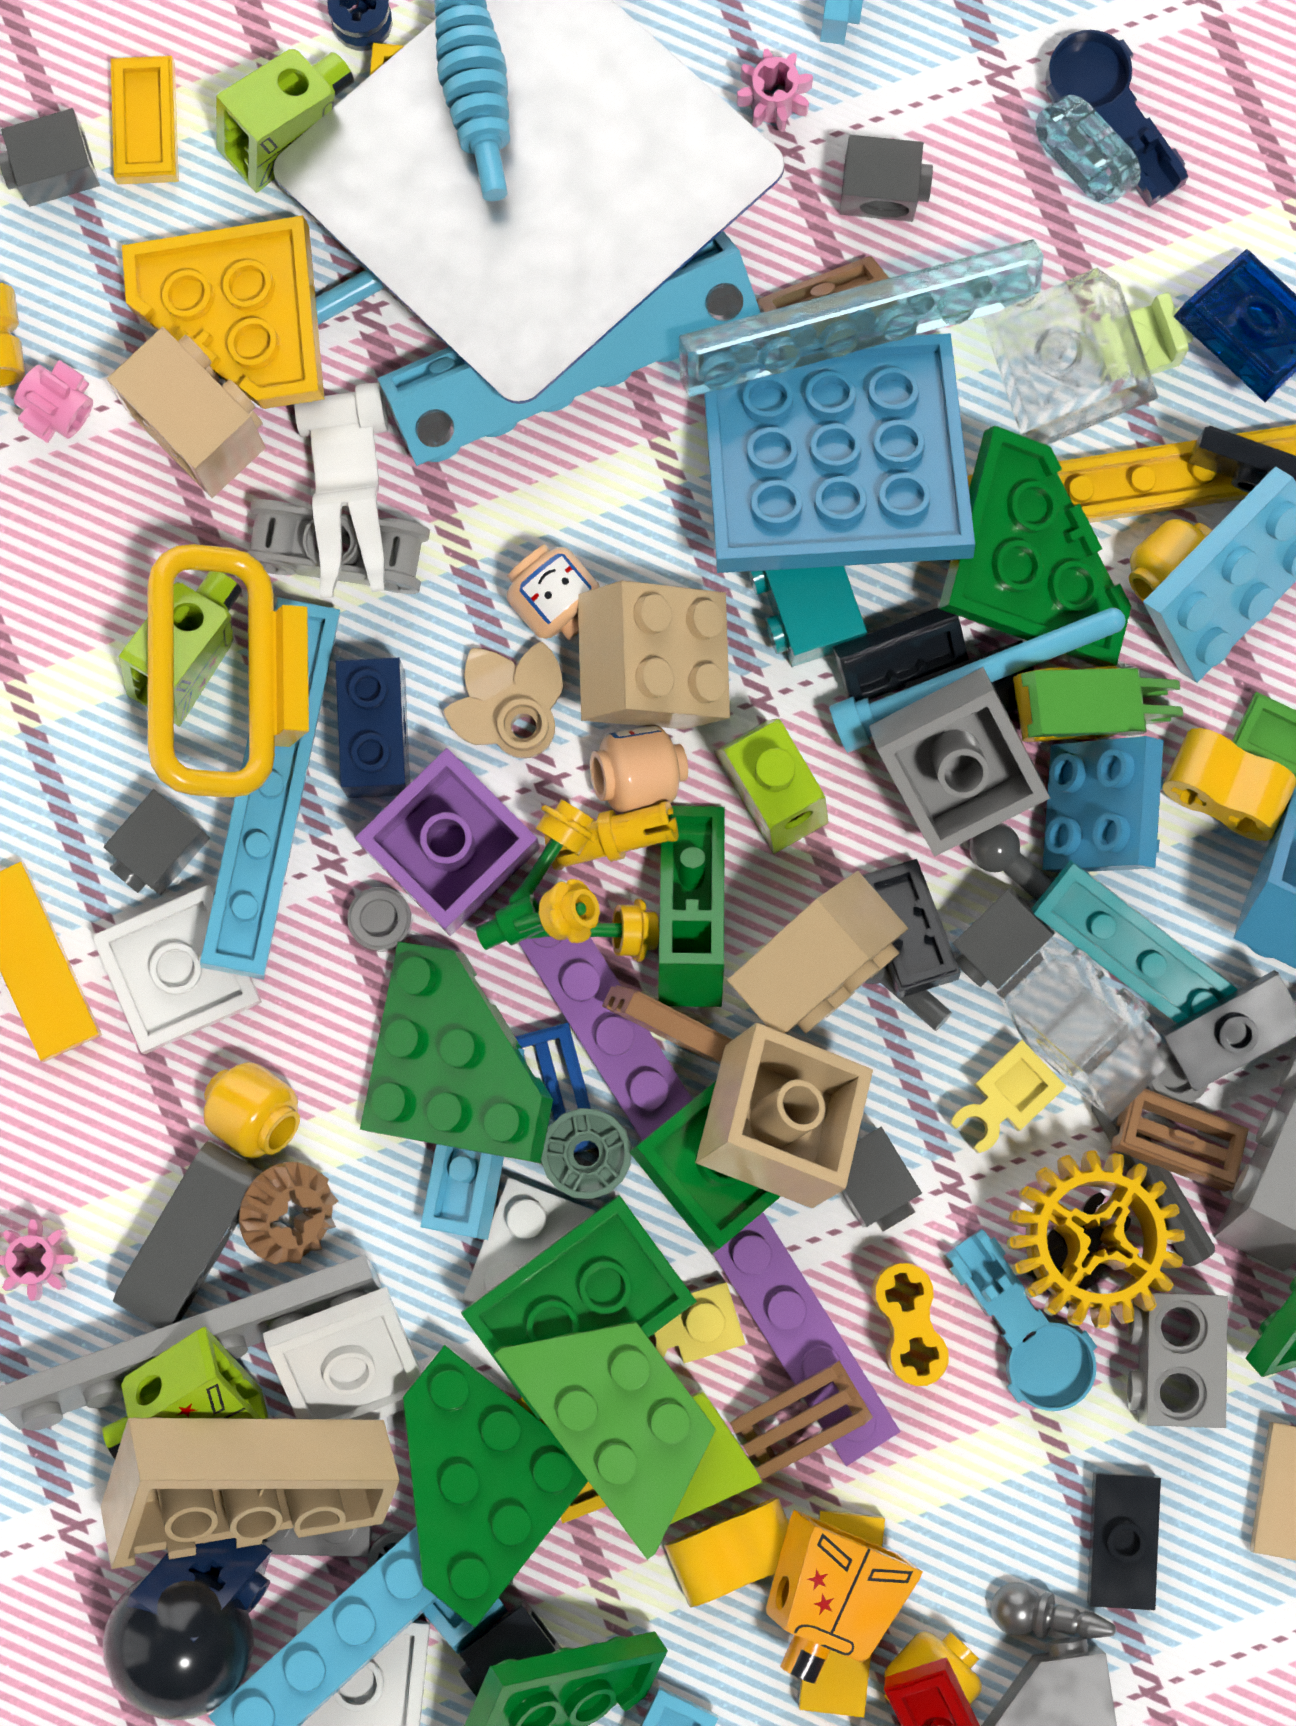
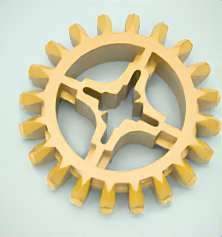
(1123, 1255)

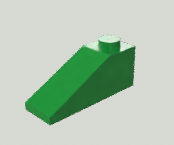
(692, 909)

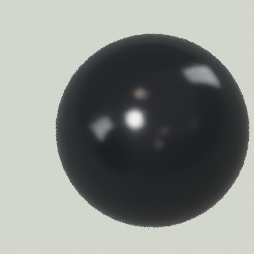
(159, 1664)

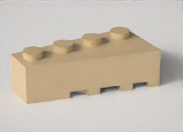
(243, 1481)

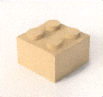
(186, 410)
(653, 655)
(820, 957)
(784, 1116)

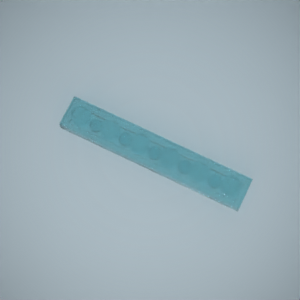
(858, 318)

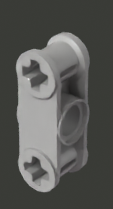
(288, 545)

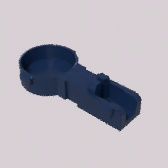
(1100, 72)

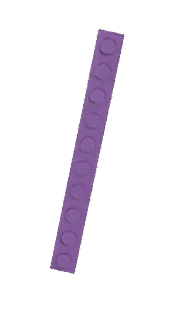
(753, 1258)

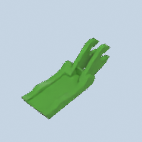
(1095, 702)

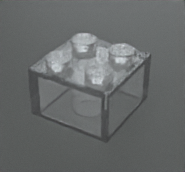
(1070, 357)
(1083, 1027)

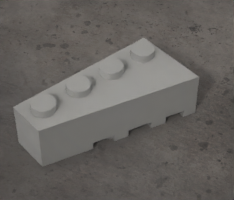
(1264, 1197)

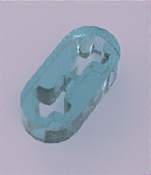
(1088, 149)

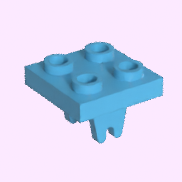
(1104, 804)

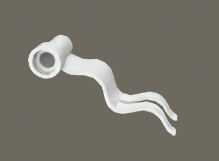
(346, 476)

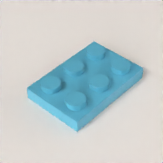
(1229, 578)

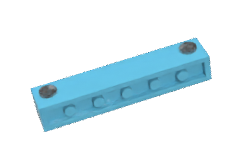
(448, 405)

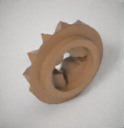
(269, 1199)

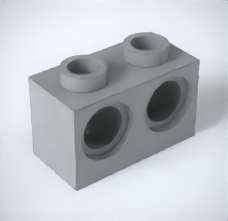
(1199, 1359)

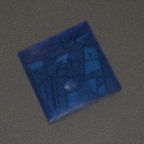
(1247, 323)

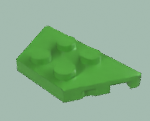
(617, 1419)

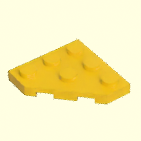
(241, 299)

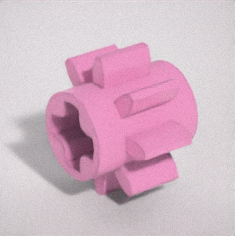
(782, 103)
(53, 401)
(53, 1259)

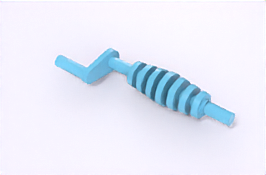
(474, 86)

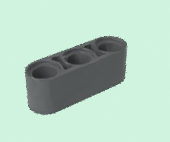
(187, 1237)

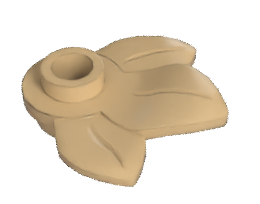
(505, 693)

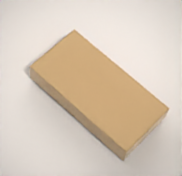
(1276, 1502)

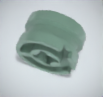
(568, 1173)

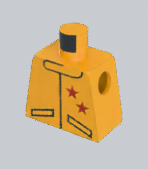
(834, 1594)

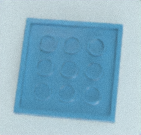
(842, 462)

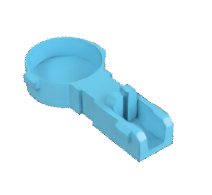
(1054, 1364)

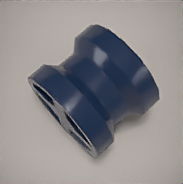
(363, 25)

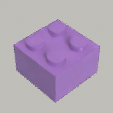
(448, 842)

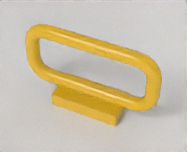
(274, 672)

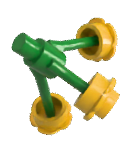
(570, 907)

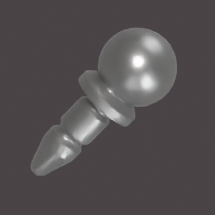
(1020, 1609)

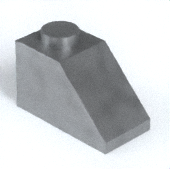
(1059, 1689)

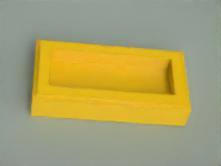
(144, 120)

